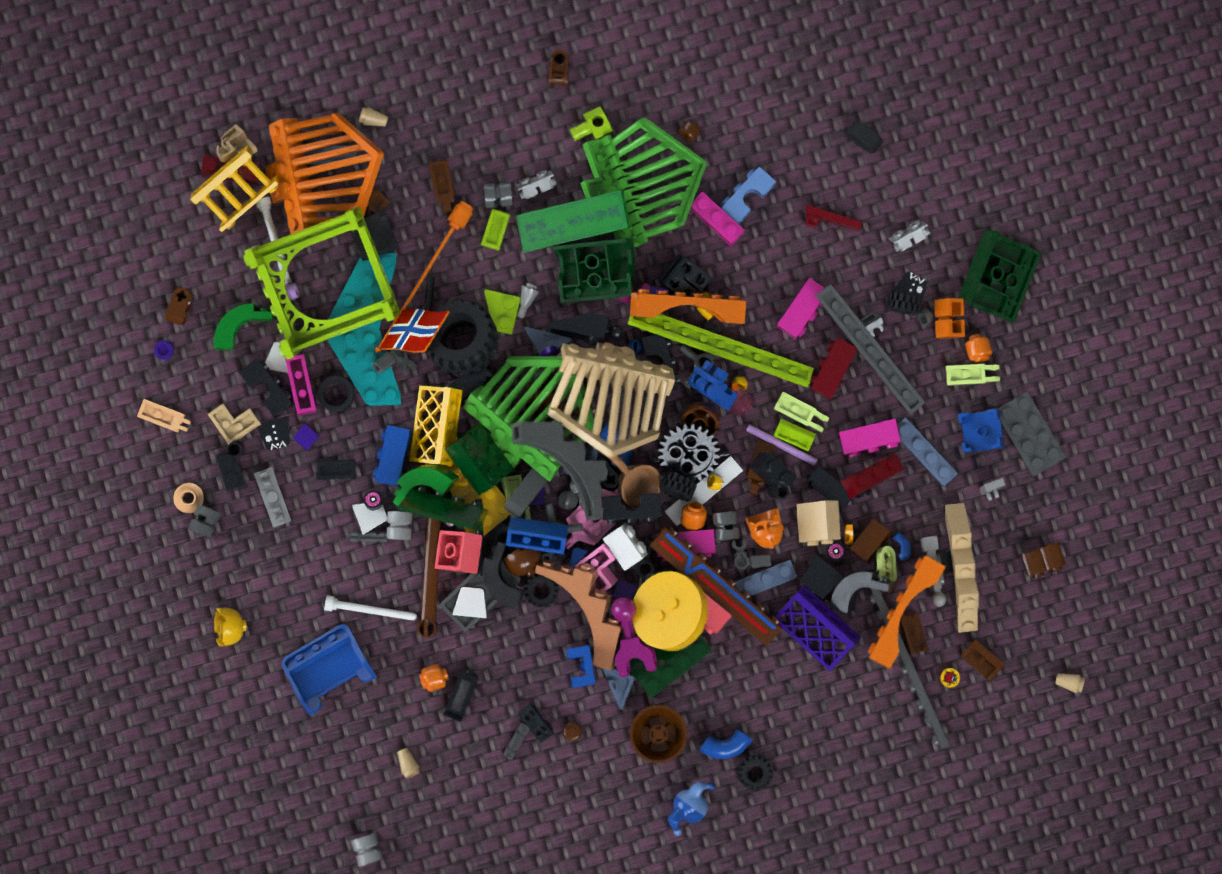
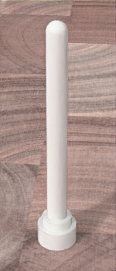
(264, 206)
(332, 604)

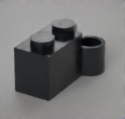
(231, 469)
(774, 474)

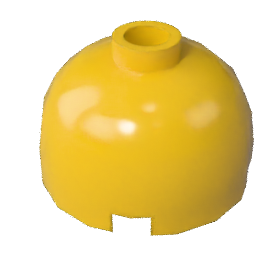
(229, 626)

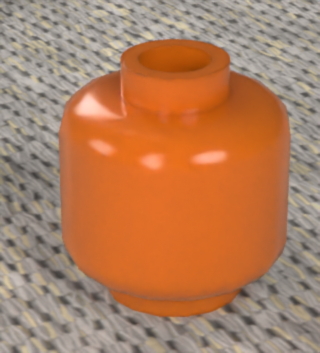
(978, 348)
(693, 516)
(433, 677)

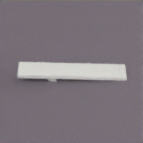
(727, 471)

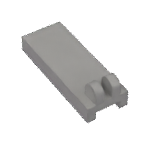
(992, 487)

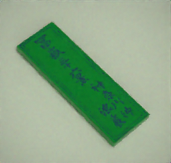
(573, 221)

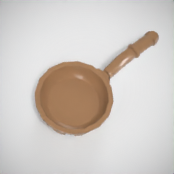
(636, 481)

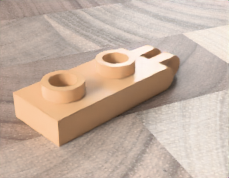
(162, 416)

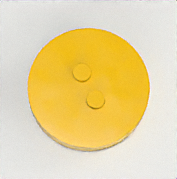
(670, 611)

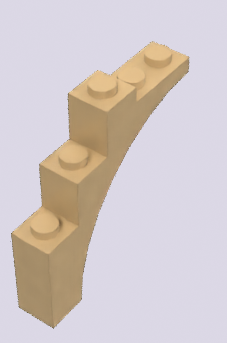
(963, 567)

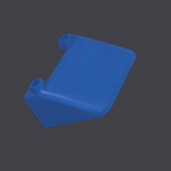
(325, 665)

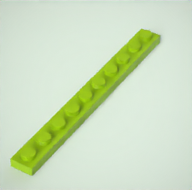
(725, 348)

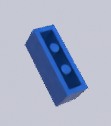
(392, 455)
(537, 535)

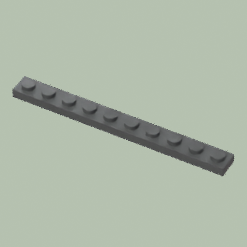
(908, 669)

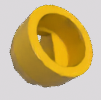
(739, 382)
(714, 482)

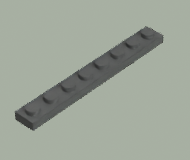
(869, 349)

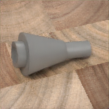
(528, 294)

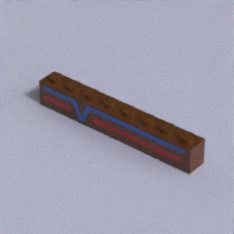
(718, 588)

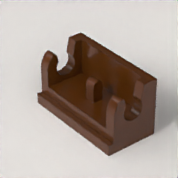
(870, 541)
(913, 633)
(982, 660)

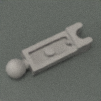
(930, 546)

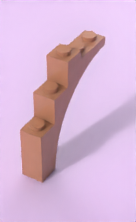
(595, 604)

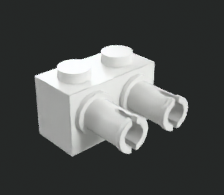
(625, 546)

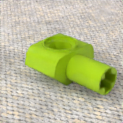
(587, 127)

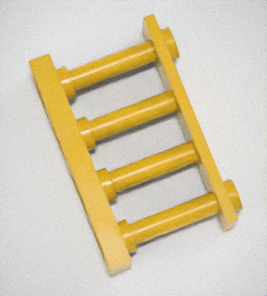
(230, 170)

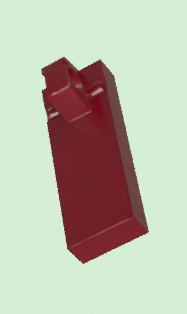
(814, 215)

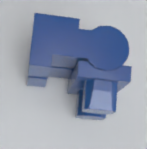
(713, 386)

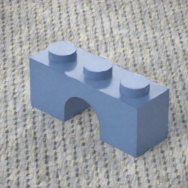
(757, 182)

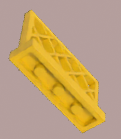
(446, 426)

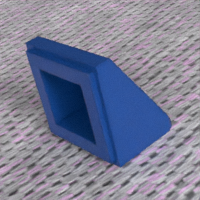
(577, 556)

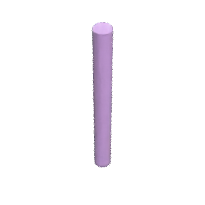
(782, 445)

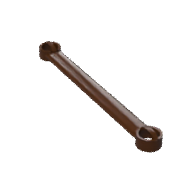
(430, 576)

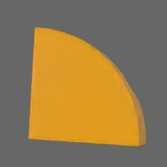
(848, 533)

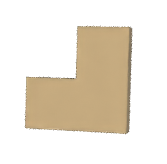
(232, 428)

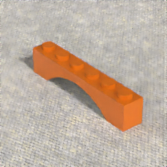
(650, 305)
(887, 647)

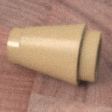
(372, 117)
(1071, 682)
(407, 763)

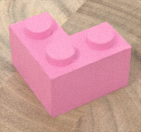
(600, 559)

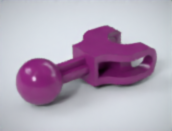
(632, 645)

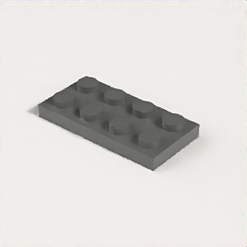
(1030, 434)
(474, 581)

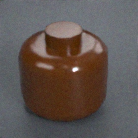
(689, 131)
(572, 731)

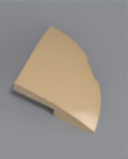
(232, 143)

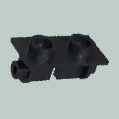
(536, 724)

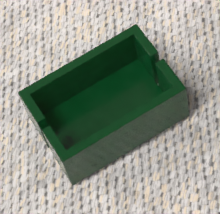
(479, 459)

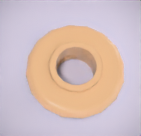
(181, 491)

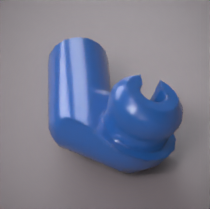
(905, 546)

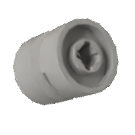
(399, 525)
(366, 850)

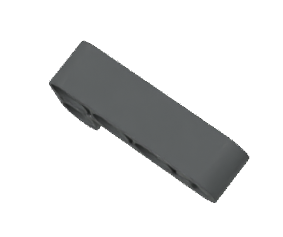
(525, 493)

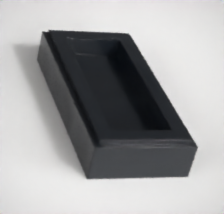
(336, 469)

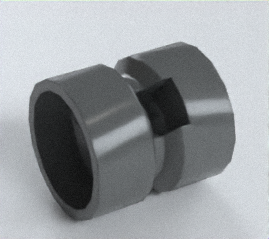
(498, 194)
(724, 519)
(204, 528)

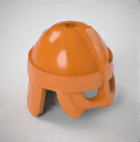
(766, 528)

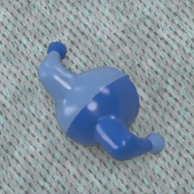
(689, 806)

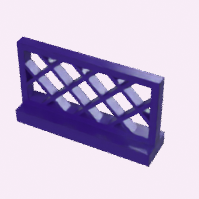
(828, 619)

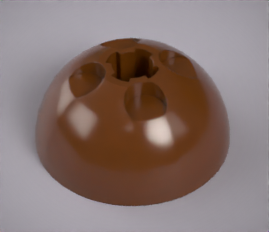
(674, 731)

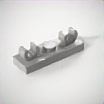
(272, 497)

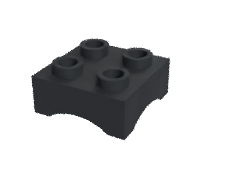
(381, 235)

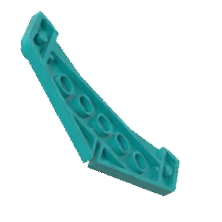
(357, 347)

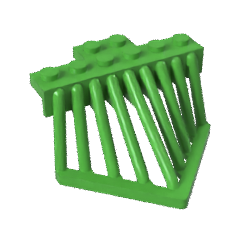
(610, 177)
(499, 417)

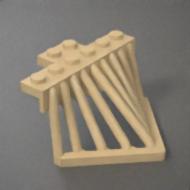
(619, 368)

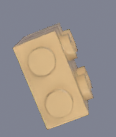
(818, 522)

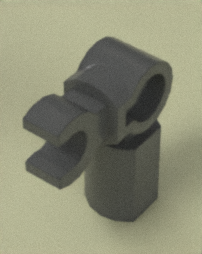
(390, 358)
(742, 561)

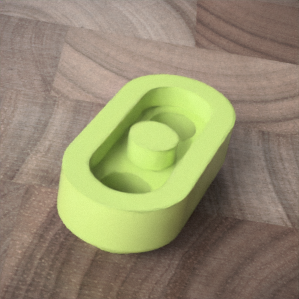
(886, 562)

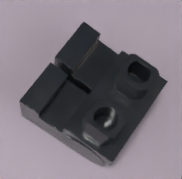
(681, 270)

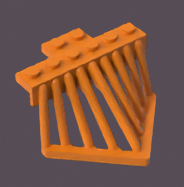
(293, 174)

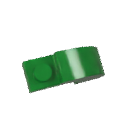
(230, 324)
(432, 475)

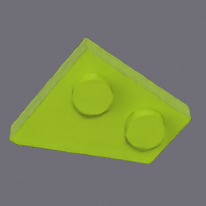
(503, 310)

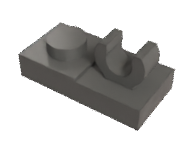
(870, 322)

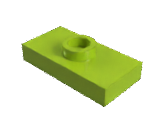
(495, 229)
(794, 435)

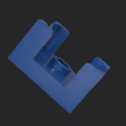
(981, 431)
(586, 666)

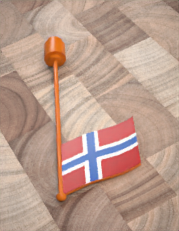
(416, 327)

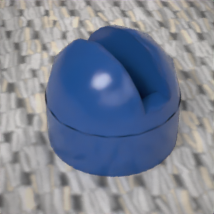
(639, 346)

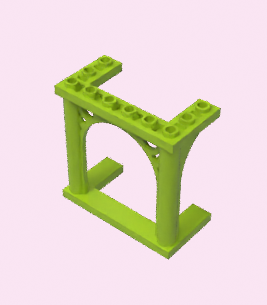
(294, 341)

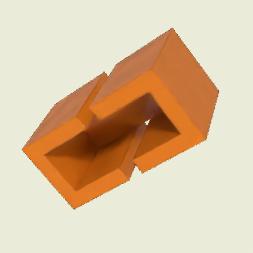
(944, 310)

